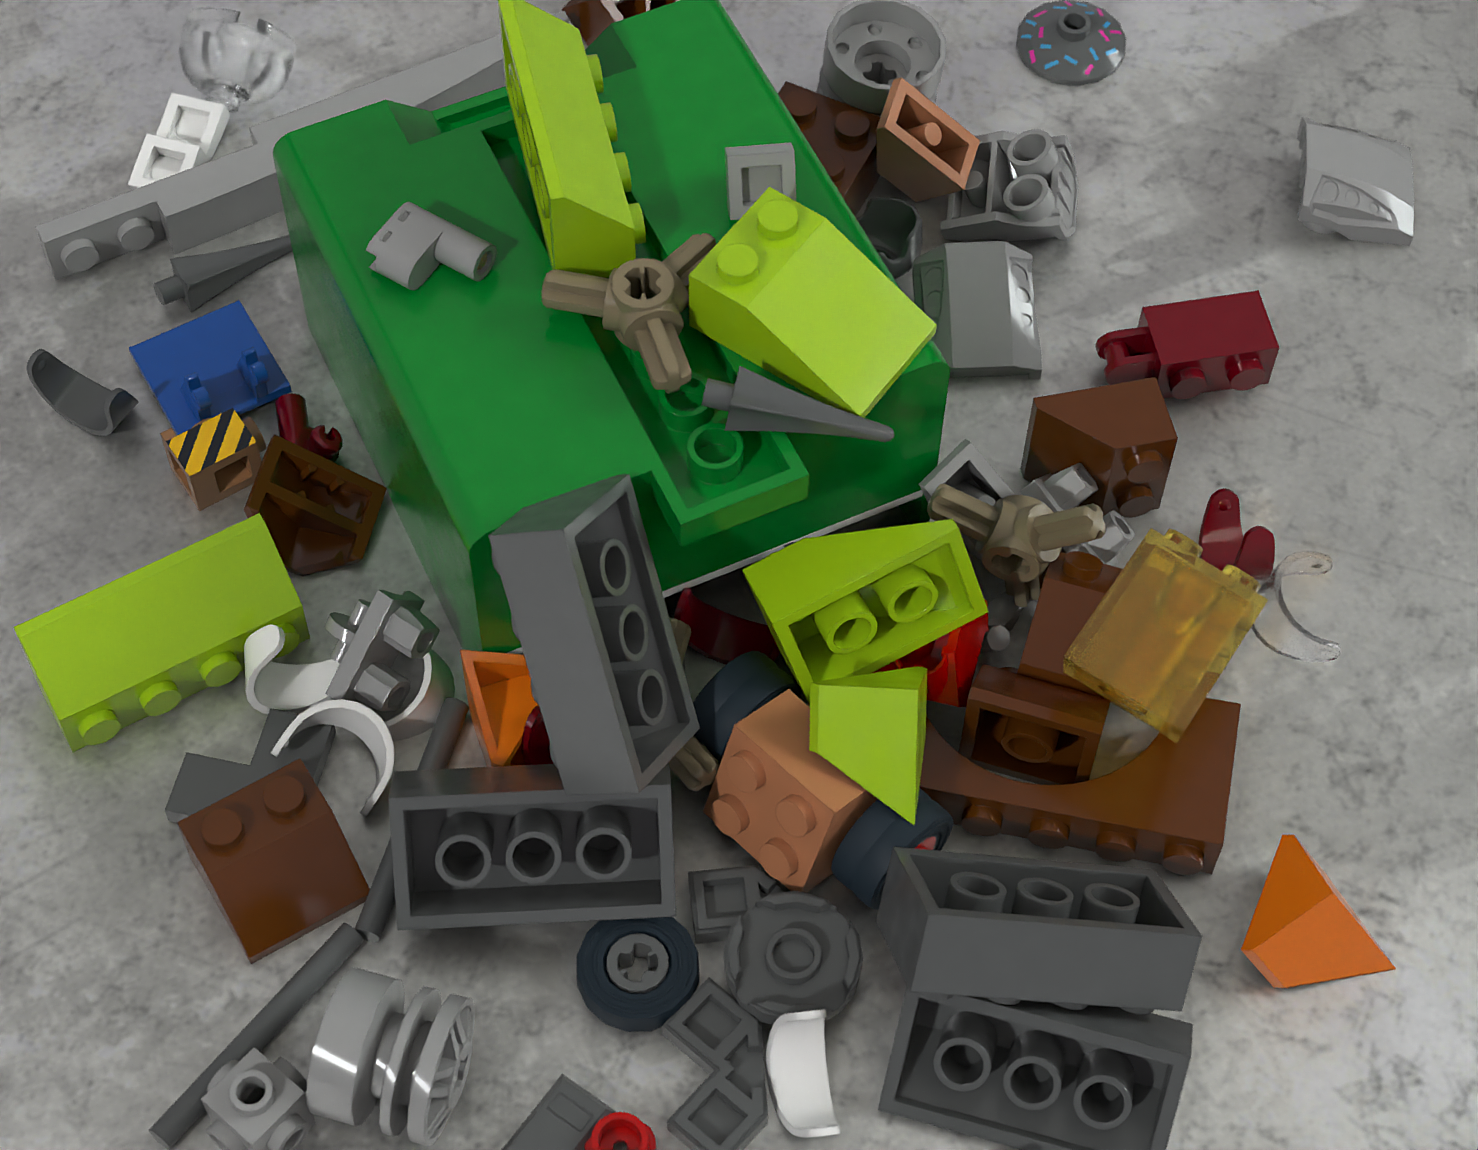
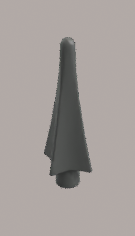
(206, 275)
(766, 406)

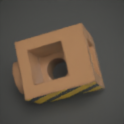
(215, 457)

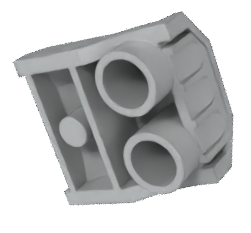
(1355, 184)
(1016, 190)
(981, 307)

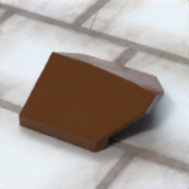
(313, 508)

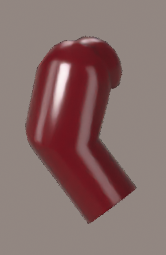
(294, 427)

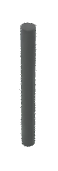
(436, 756)
(260, 1030)

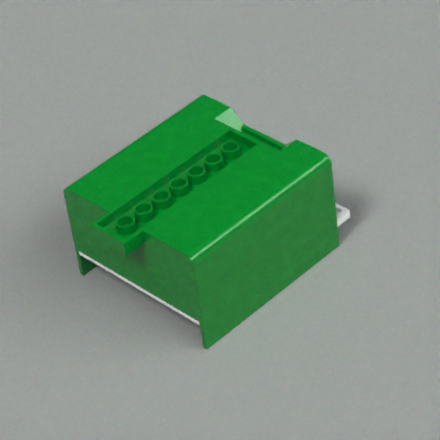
(499, 403)

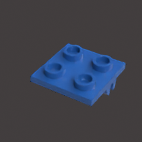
(210, 368)

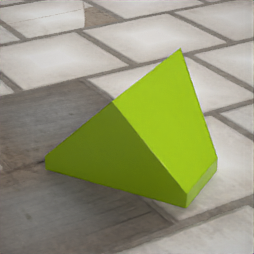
(874, 732)

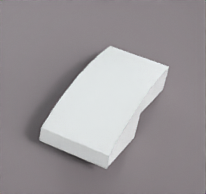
(183, 140)

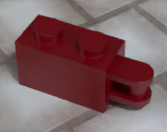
(1195, 346)

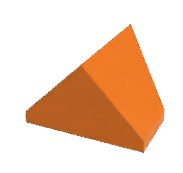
(498, 703)
(1306, 927)

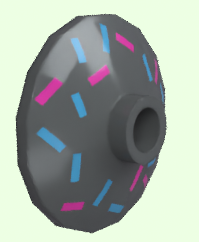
(1071, 42)

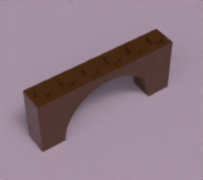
(1154, 809)

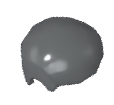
(894, 232)

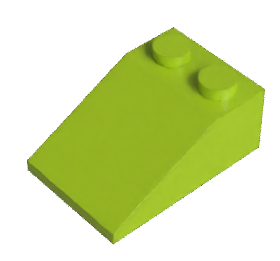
(806, 306)
(864, 597)

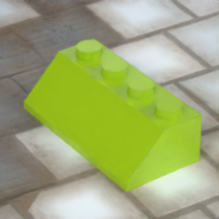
(568, 143)
(161, 632)

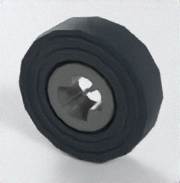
(659, 994)

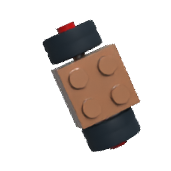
(789, 802)

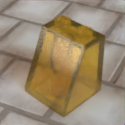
(1164, 632)

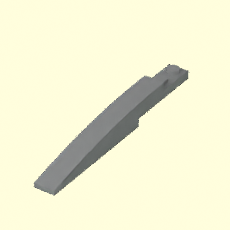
(244, 184)

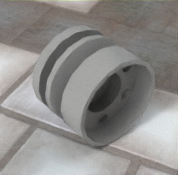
(873, 46)
(377, 1052)

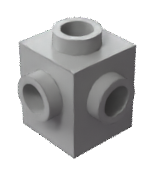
(258, 1105)

